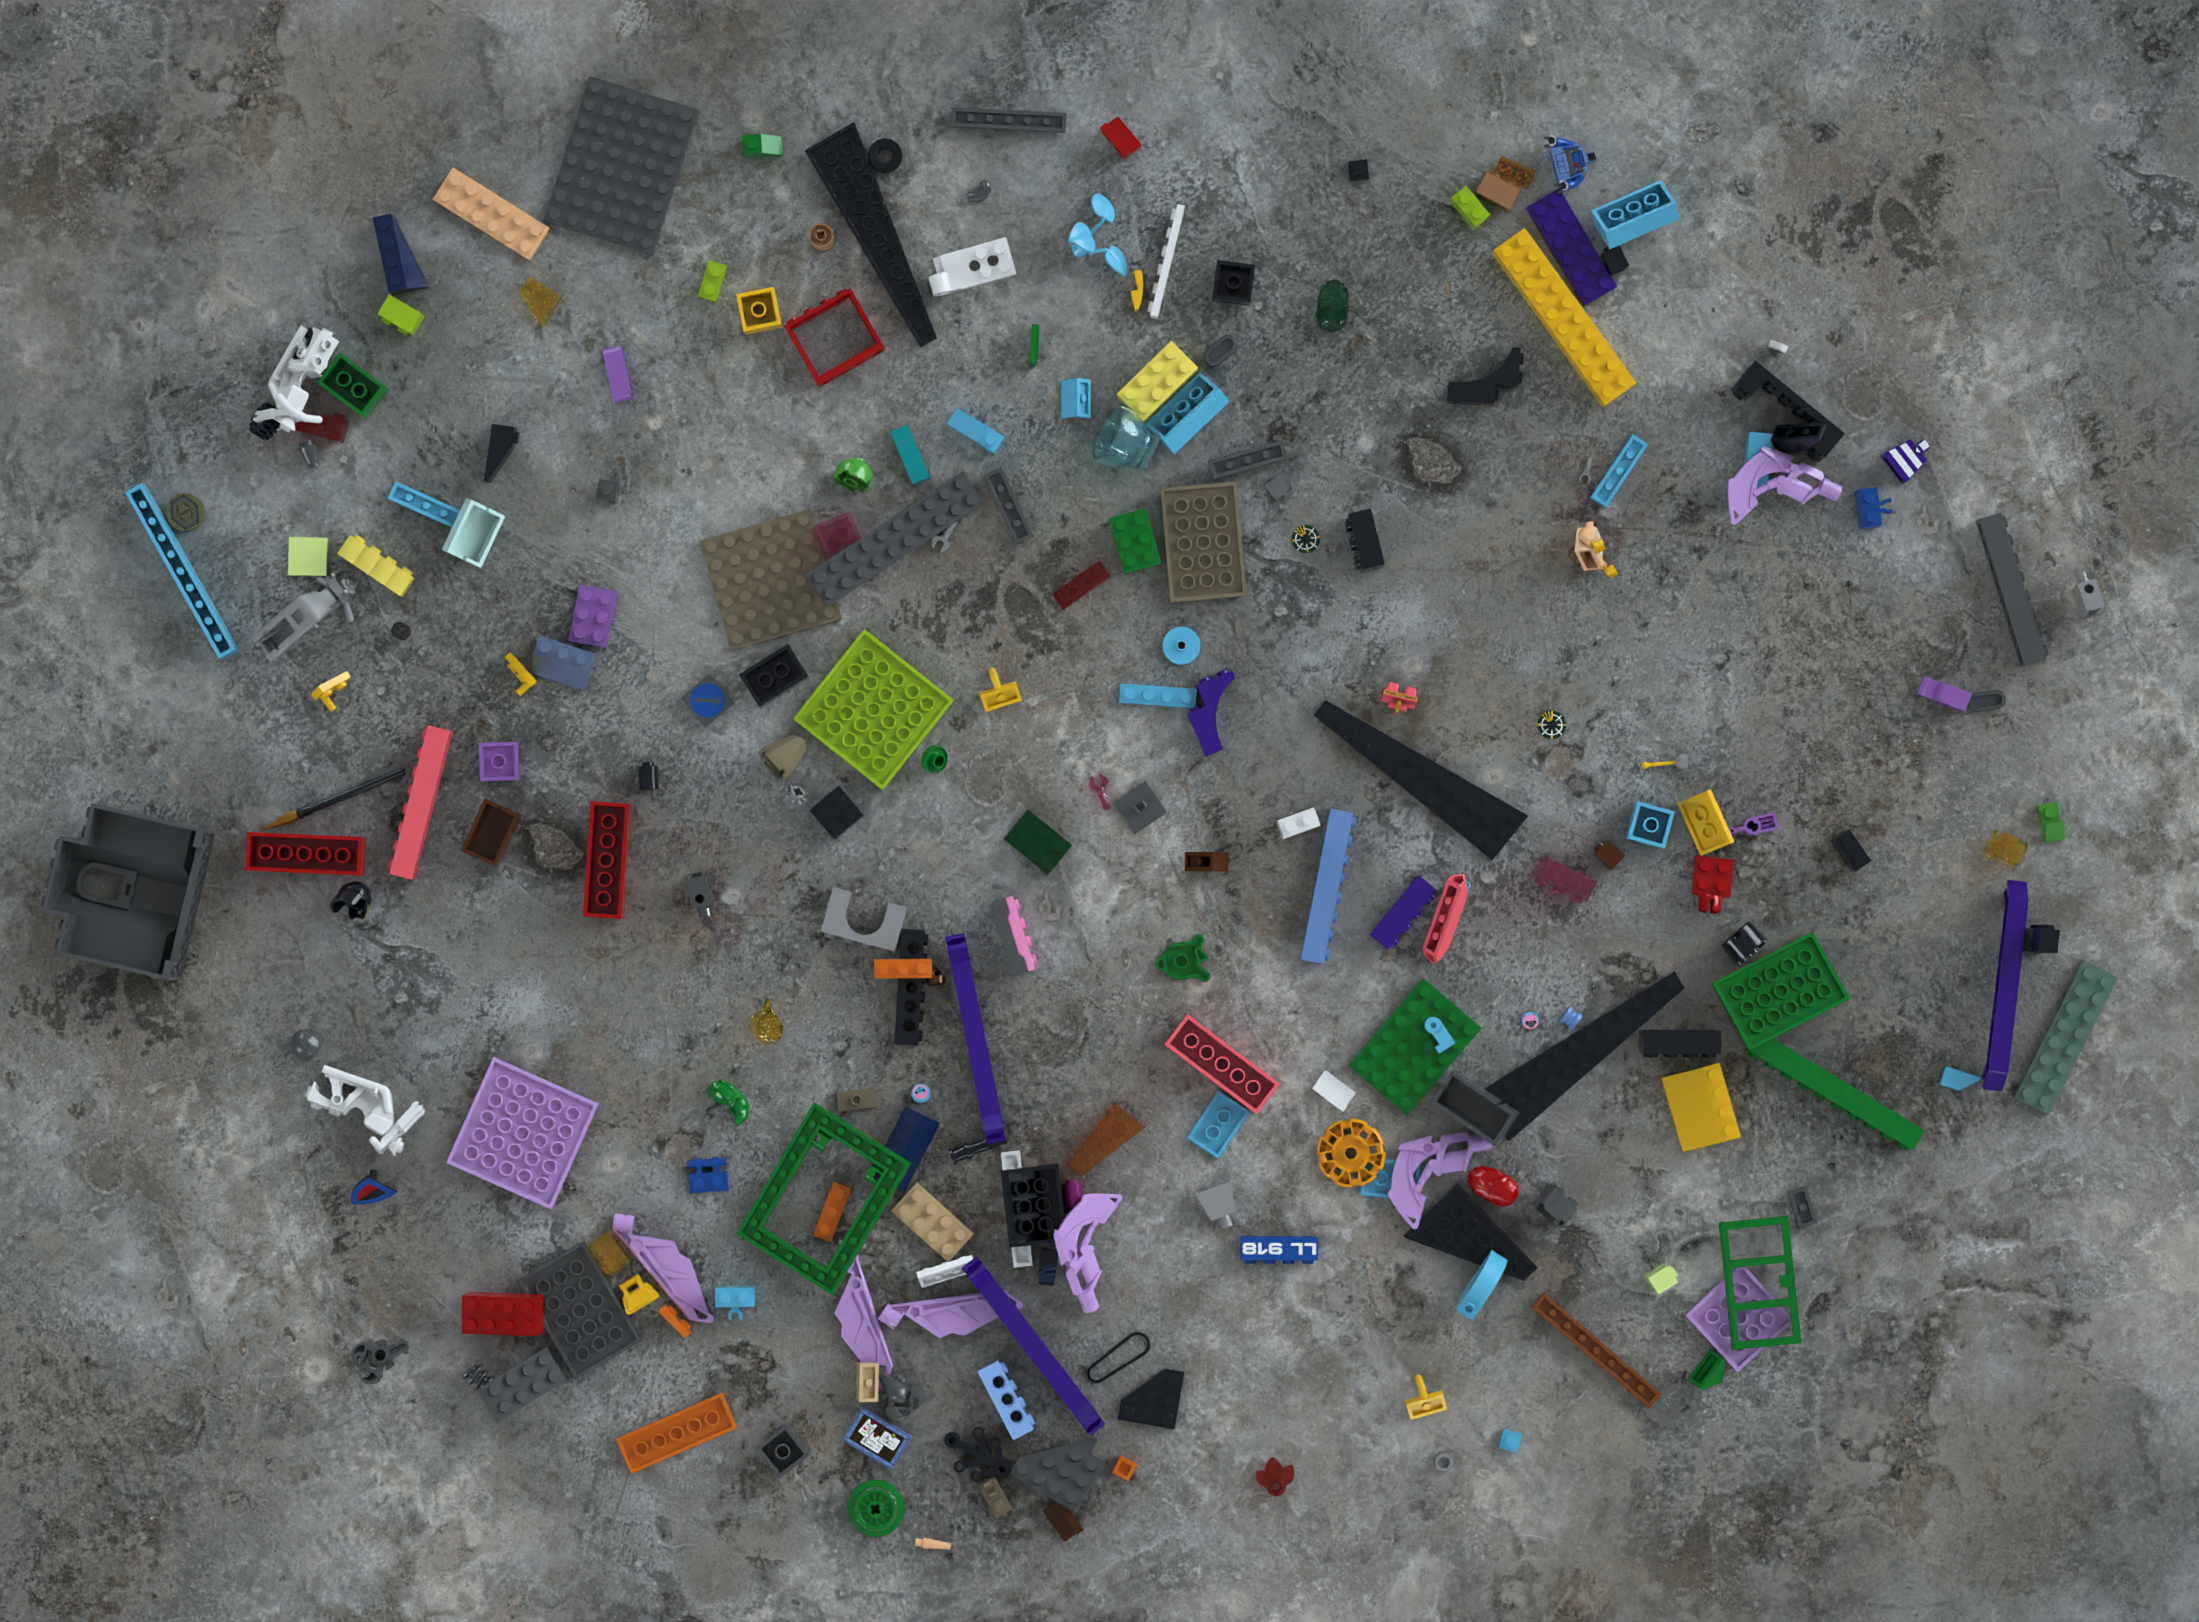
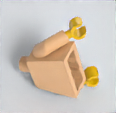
(1590, 549)

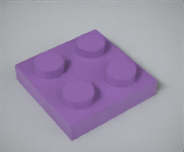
(499, 761)

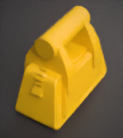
(638, 1298)

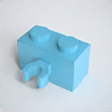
(735, 1298)

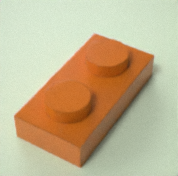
(669, 1314)

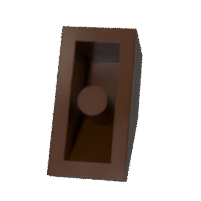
(1207, 861)

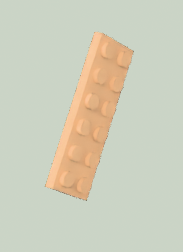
(491, 214)

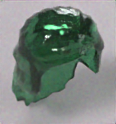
(1332, 306)

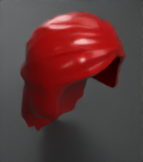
(1493, 1185)

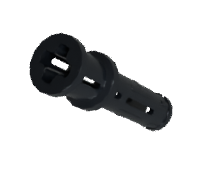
(967, 1151)

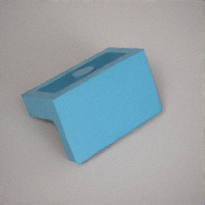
(1076, 398)

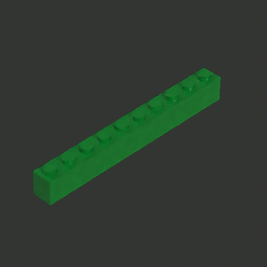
(1838, 1093)

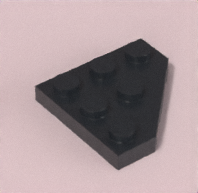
(1154, 1401)

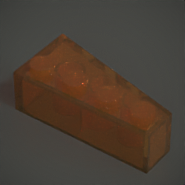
(1107, 1136)

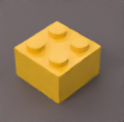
(759, 310)

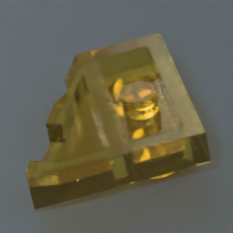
(539, 299)

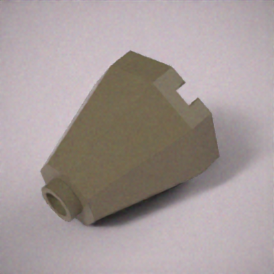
(784, 756)

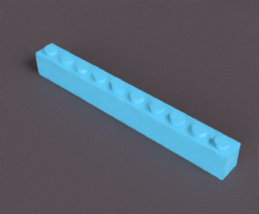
(182, 571)

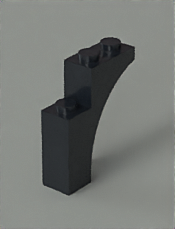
(1483, 390)

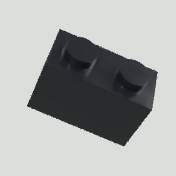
(1850, 850)

